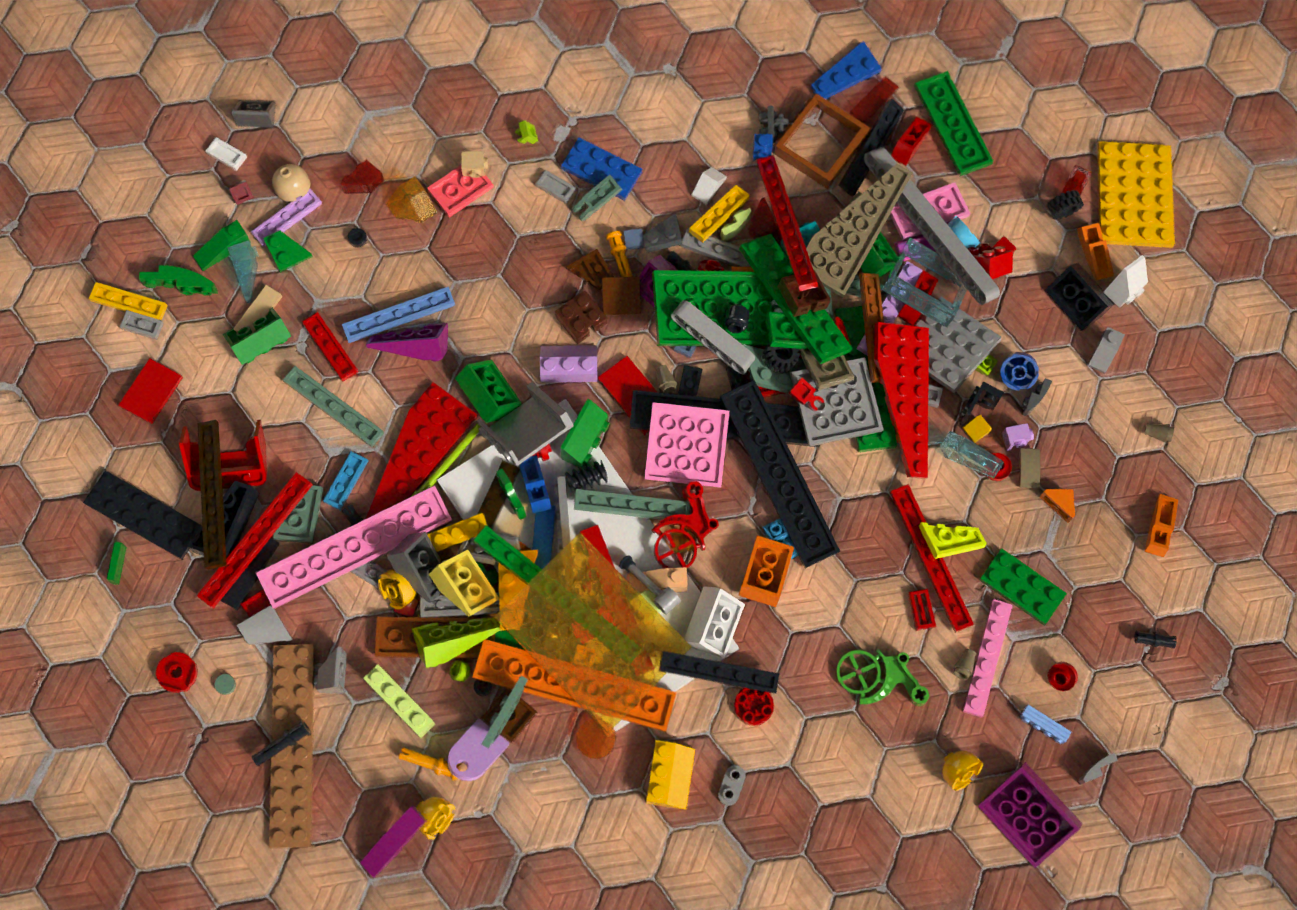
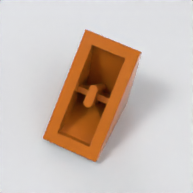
(1061, 502)

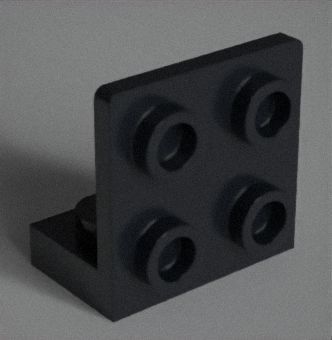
(985, 395)

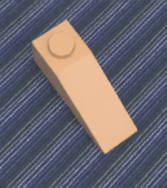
(668, 577)

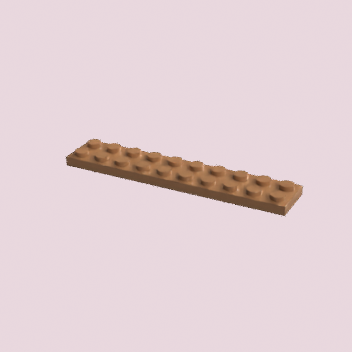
(293, 767)

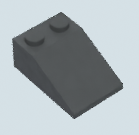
(415, 560)

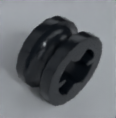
(487, 690)

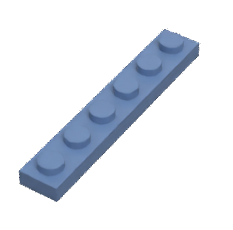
(398, 314)

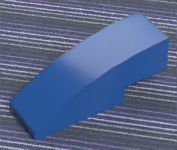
(535, 485)

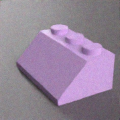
(568, 363)

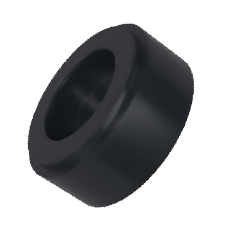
(357, 237)

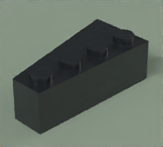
(237, 507)

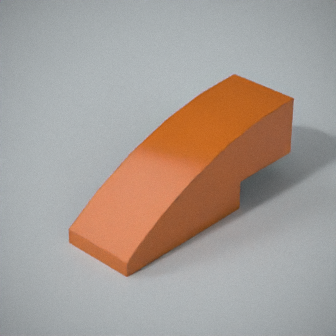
(1095, 251)
(1161, 526)

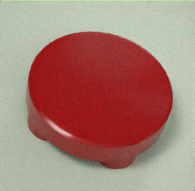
(753, 706)

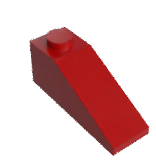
(911, 141)
(926, 283)

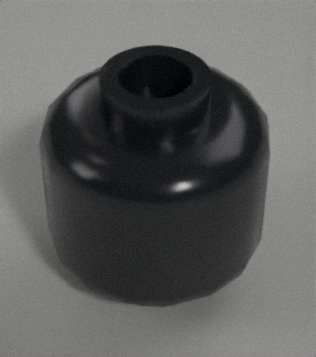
(736, 318)

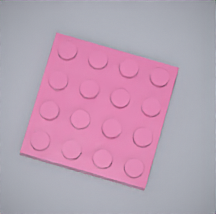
(686, 444)

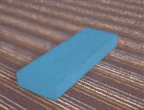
(345, 480)

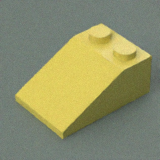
(464, 583)

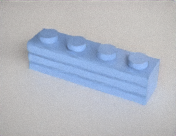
(1045, 724)

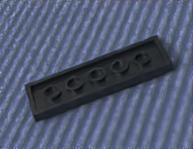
(142, 514)

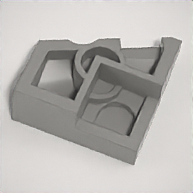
(264, 627)

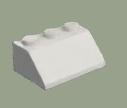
(714, 621)

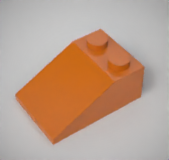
(766, 571)

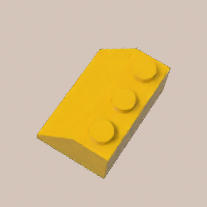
(670, 775)

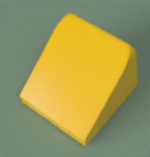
(977, 428)

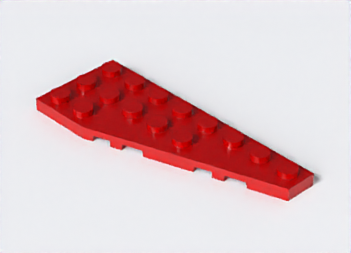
(903, 364)
(425, 439)

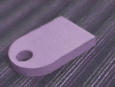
(473, 754)

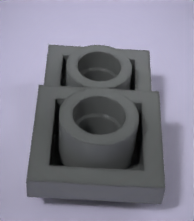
(1034, 399)

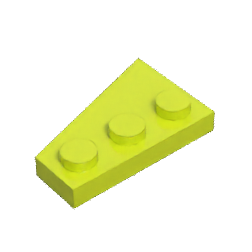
(950, 541)

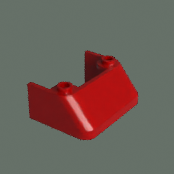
(240, 466)

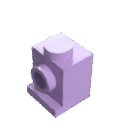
(1017, 436)

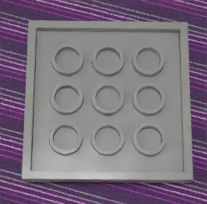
(957, 348)
(847, 408)

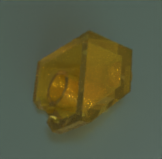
(411, 202)

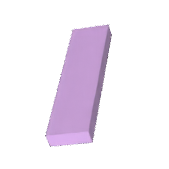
(287, 216)

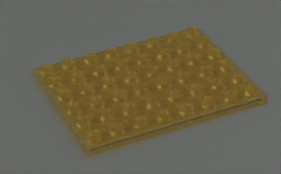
(591, 632)

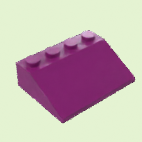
(1030, 815)

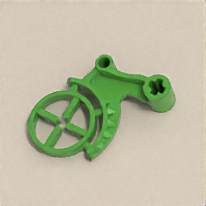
(895, 673)

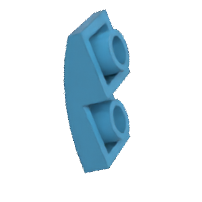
(777, 532)

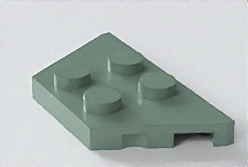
(766, 377)
(507, 707)

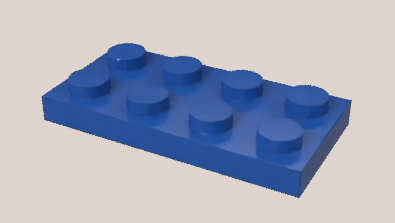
(595, 164)

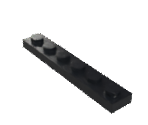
(875, 139)
(718, 672)

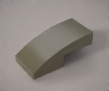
(1029, 468)

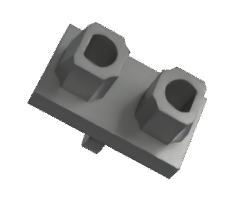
(775, 122)

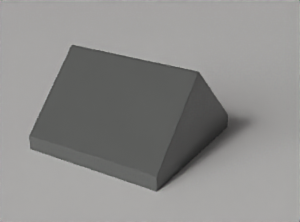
(254, 113)

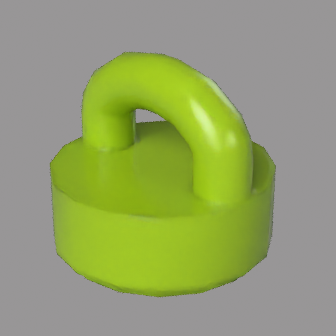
(460, 671)

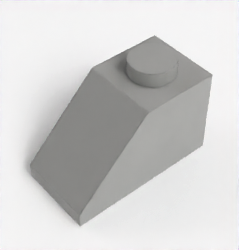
(1106, 349)

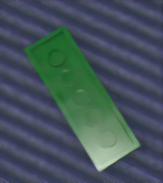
(953, 123)

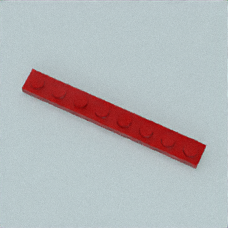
(254, 540)
(935, 568)

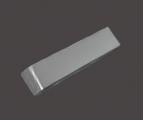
(713, 337)

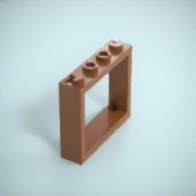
(804, 166)

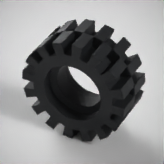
(1065, 204)
(778, 363)

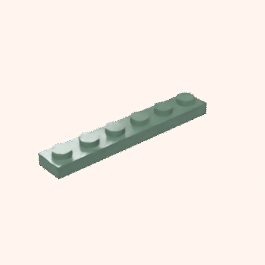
(333, 406)
(628, 504)

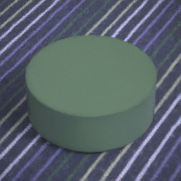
(225, 684)

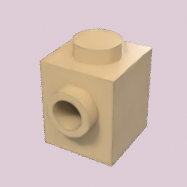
(474, 163)

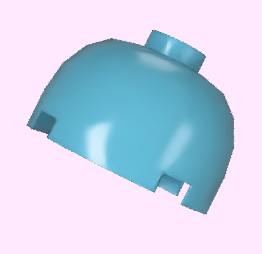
(963, 233)

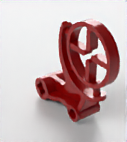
(697, 523)

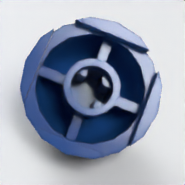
(1019, 371)

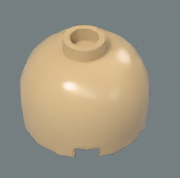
(290, 182)

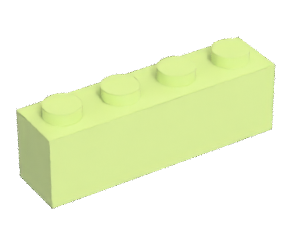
(399, 701)

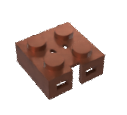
(816, 299)
(579, 326)

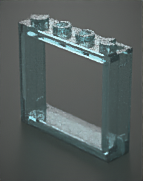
(915, 297)

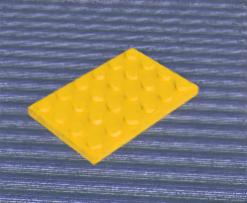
(1135, 194)

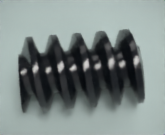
(586, 476)

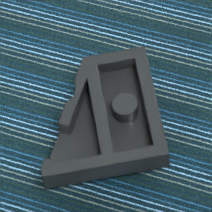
(663, 235)

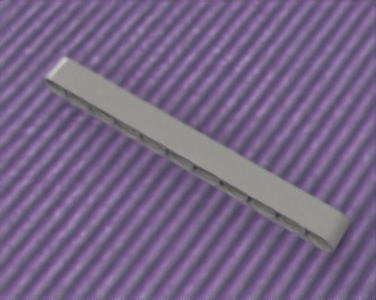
(937, 232)

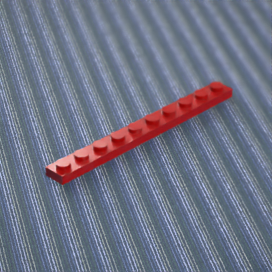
(787, 224)

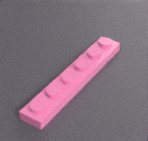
(987, 658)

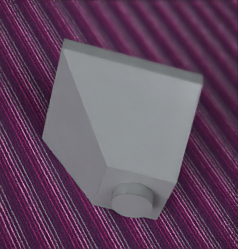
(332, 673)

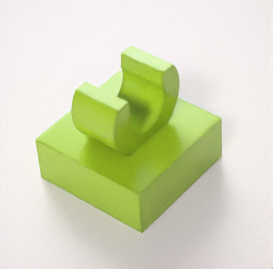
(528, 133)

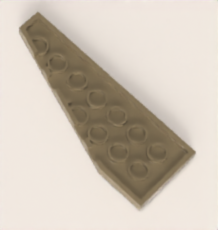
(847, 239)

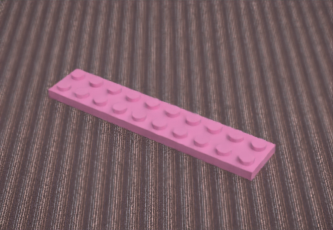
(352, 547)

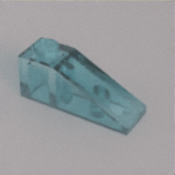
(245, 265)
(970, 454)

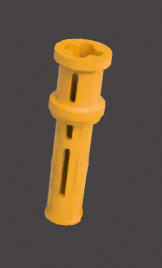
(618, 250)
(439, 765)

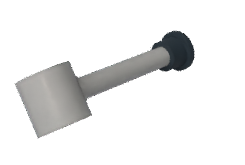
(665, 599)

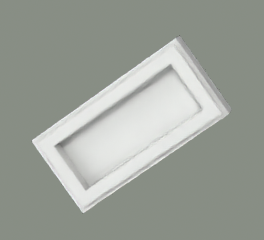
(226, 154)

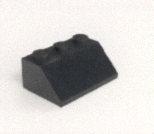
(1079, 296)

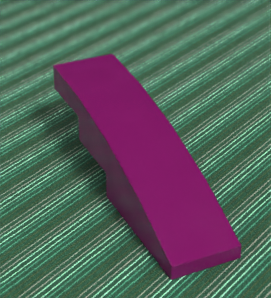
(393, 841)

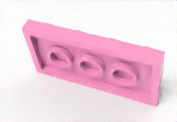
(945, 201)

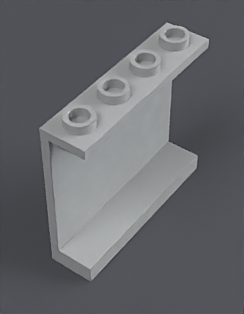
(527, 427)

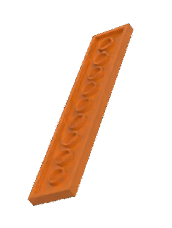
(505, 664)

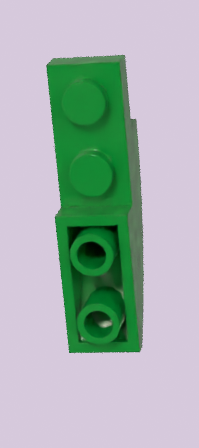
(184, 279)

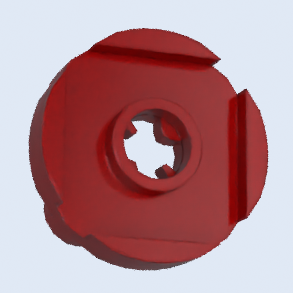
(172, 662)

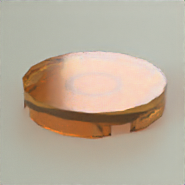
(594, 740)

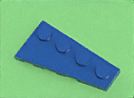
(850, 70)

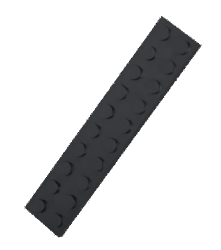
(786, 417)
(780, 474)

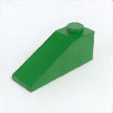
(216, 247)

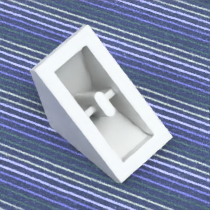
(708, 185)

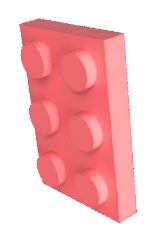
(457, 191)

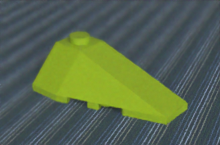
(443, 643)

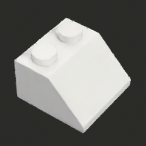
(1128, 283)

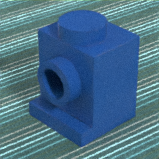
(762, 145)

